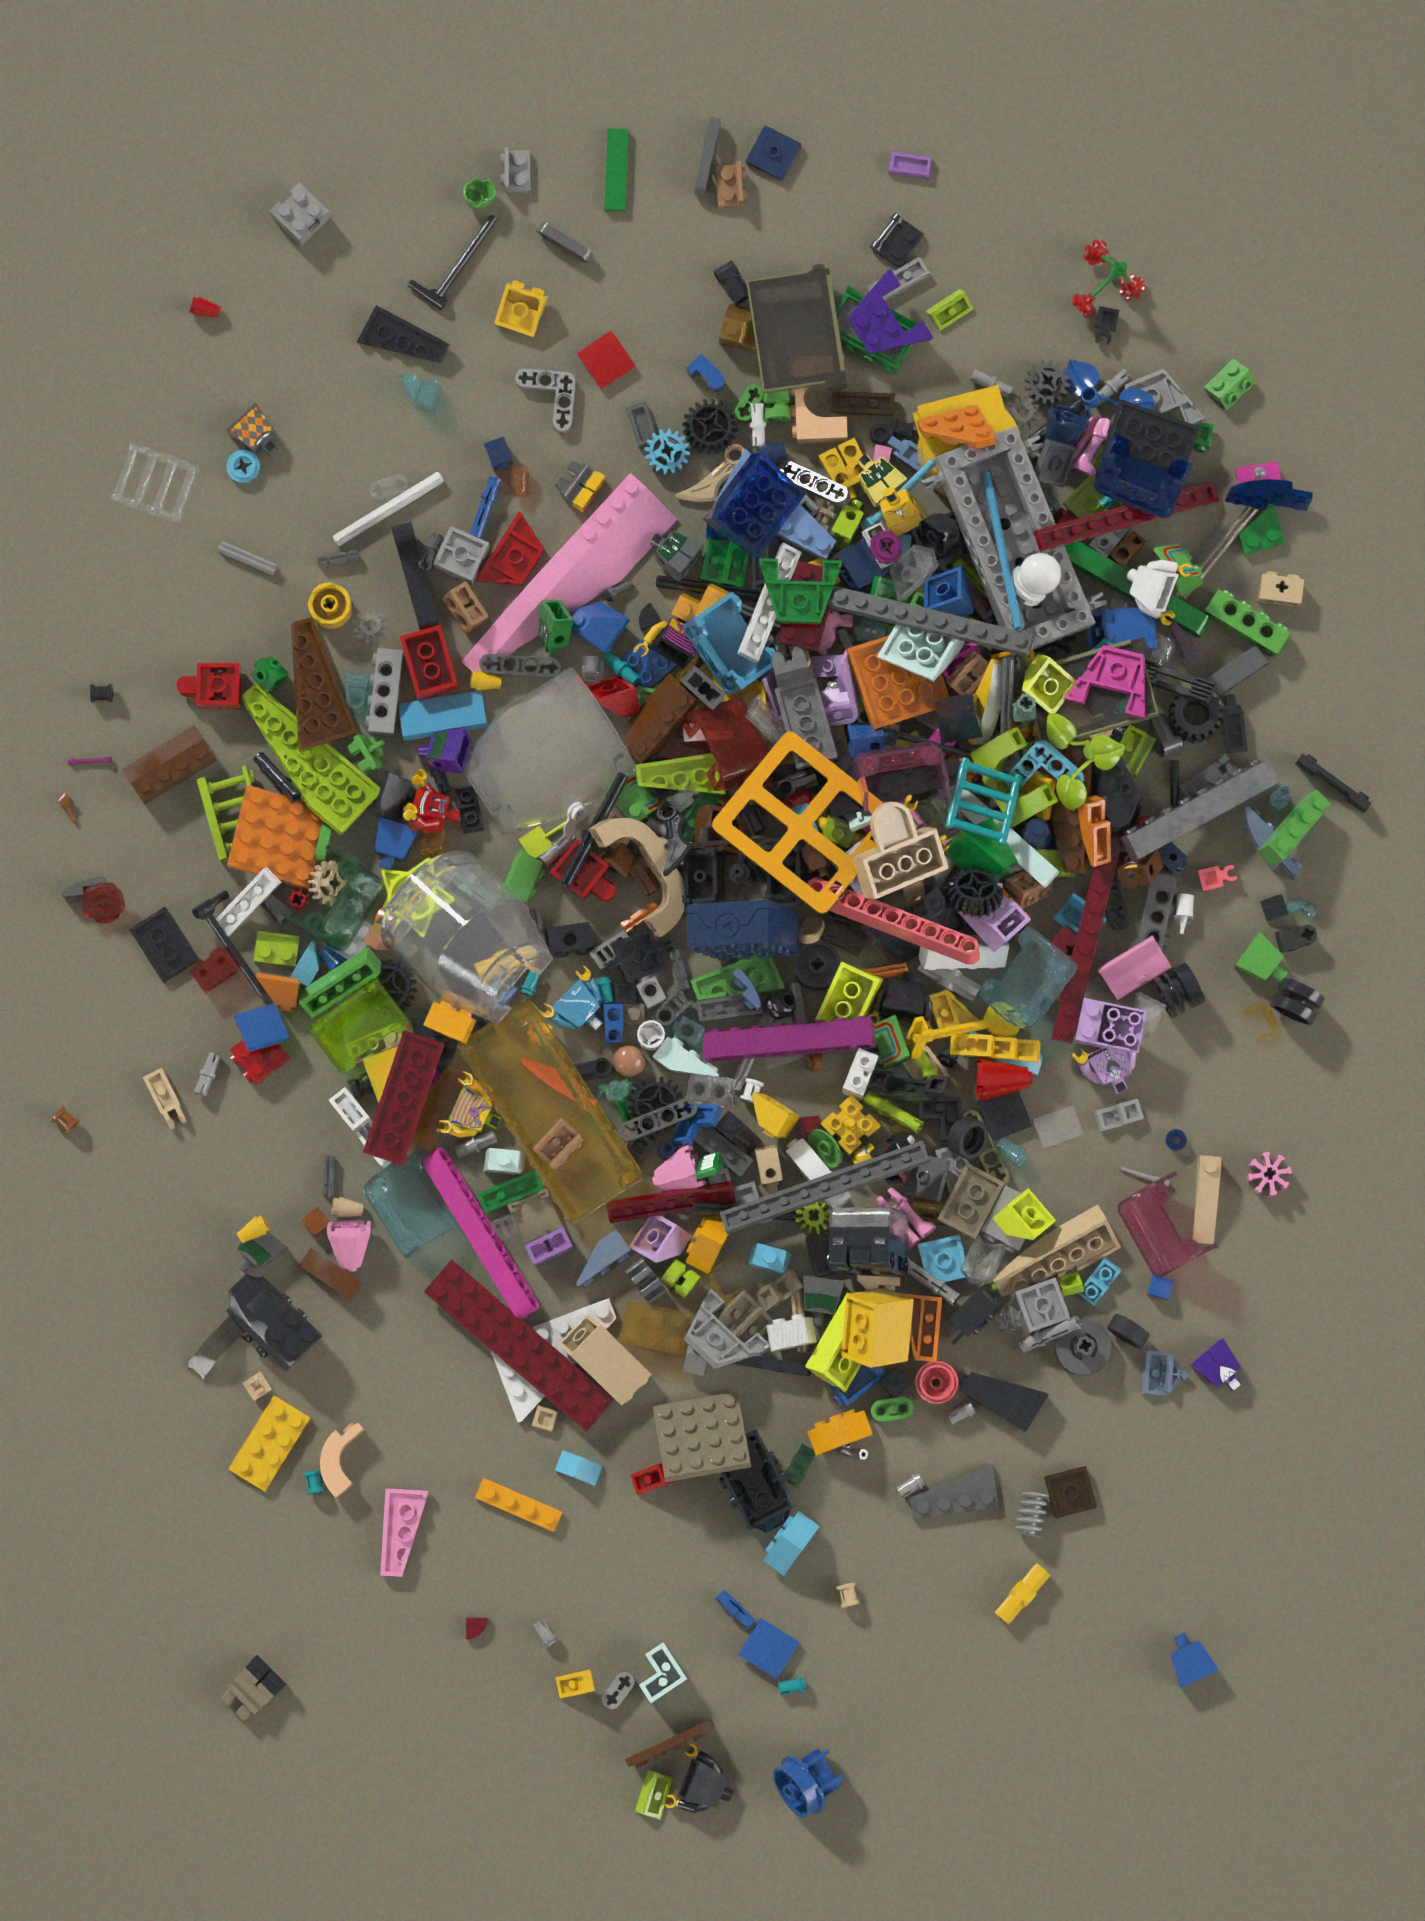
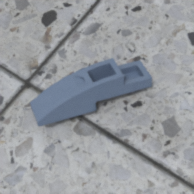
(1260, 832)

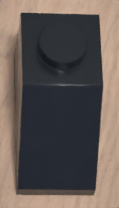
(737, 1133)

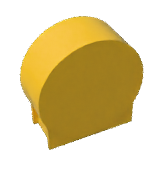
(991, 406)

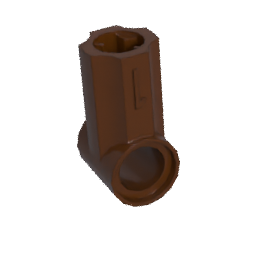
(643, 876)

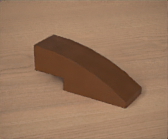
(330, 1274)

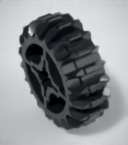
(702, 424)
(974, 892)
(393, 978)
(646, 1102)

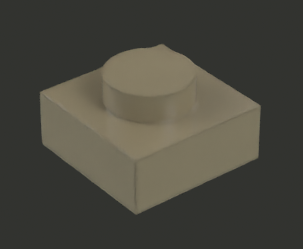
(633, 1014)

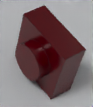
(807, 1125)

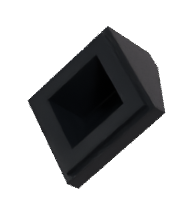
(1274, 907)

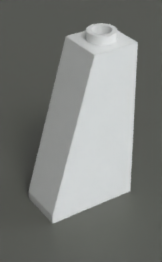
(812, 1167)

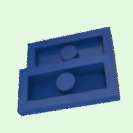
(261, 1027)
(768, 1648)

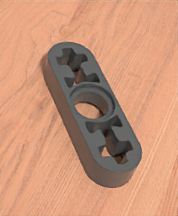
(564, 242)

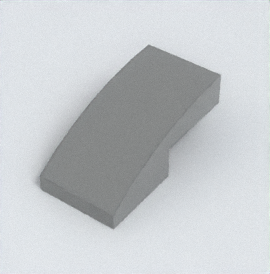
(1119, 1115)

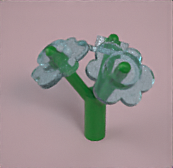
(617, 1093)

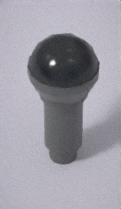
(611, 594)

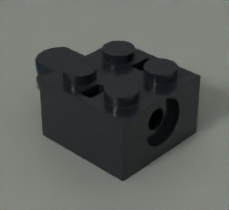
(973, 1313)

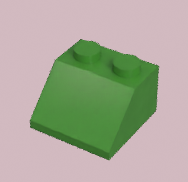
(524, 876)

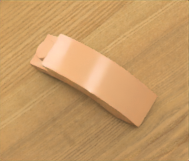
(330, 1459)

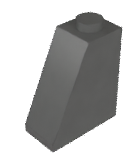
(703, 687)

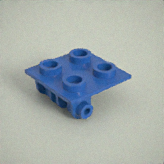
(649, 667)

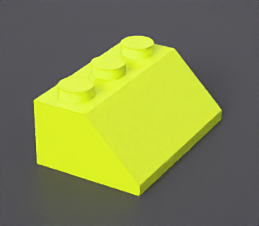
(849, 994)

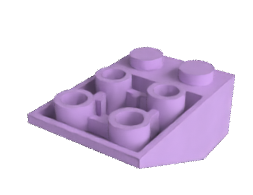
(998, 926)
(1110, 1026)

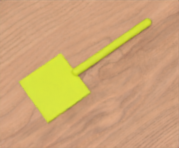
(537, 842)

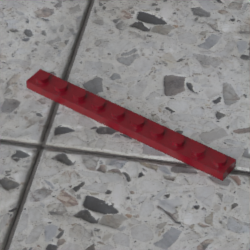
(1118, 519)
(1085, 946)

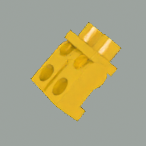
(837, 471)

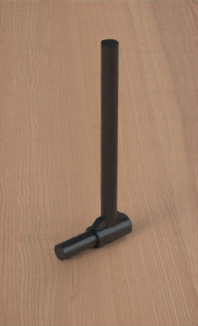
(438, 297)
(205, 911)

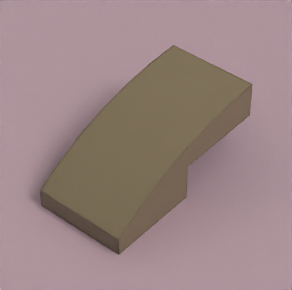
(779, 1291)

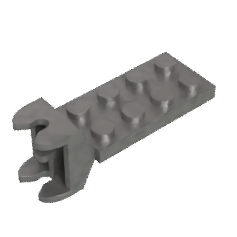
(802, 705)

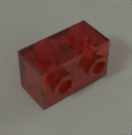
(214, 969)

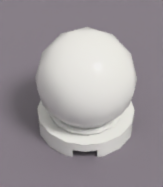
(1036, 578)

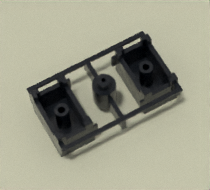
(706, 875)

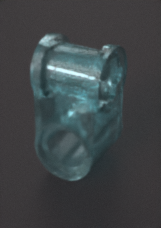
(356, 688)

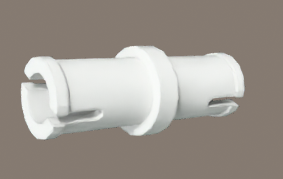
(758, 424)

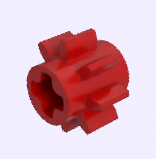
(292, 900)

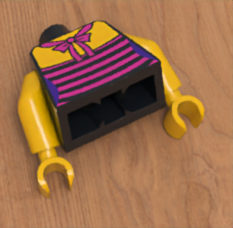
(672, 643)

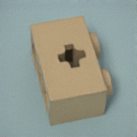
(1270, 593)

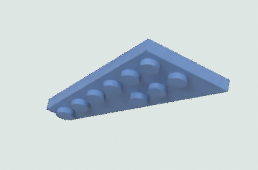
(800, 527)

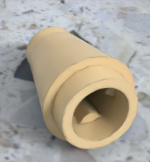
(346, 1208)

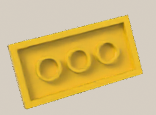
(269, 1443)

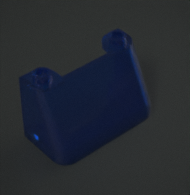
(1138, 481)

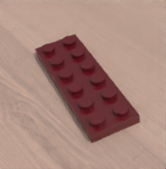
(403, 1098)

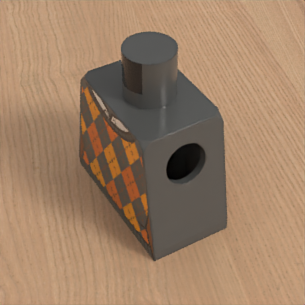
(253, 431)

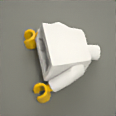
(1154, 586)

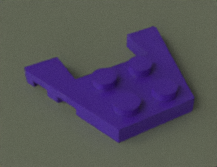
(877, 324)

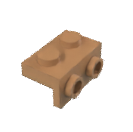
(559, 1144)

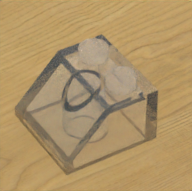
(912, 570)

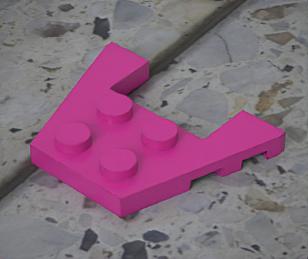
(1115, 671)

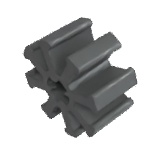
(645, 1281)

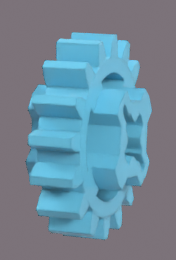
(657, 454)

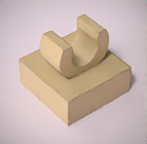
(257, 1386)

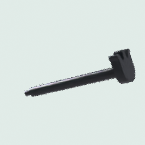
(894, 733)

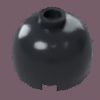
(940, 532)

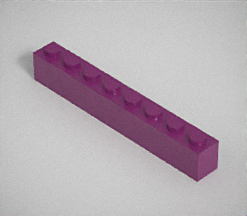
(789, 1040)

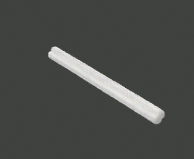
(388, 509)

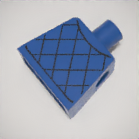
(864, 738)

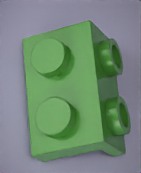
(1230, 383)

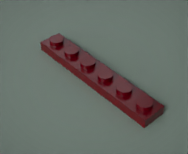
(669, 1202)

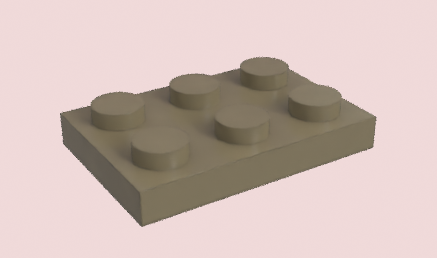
(970, 1201)

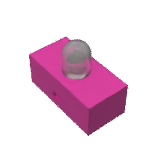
(1257, 472)

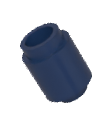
(774, 452)

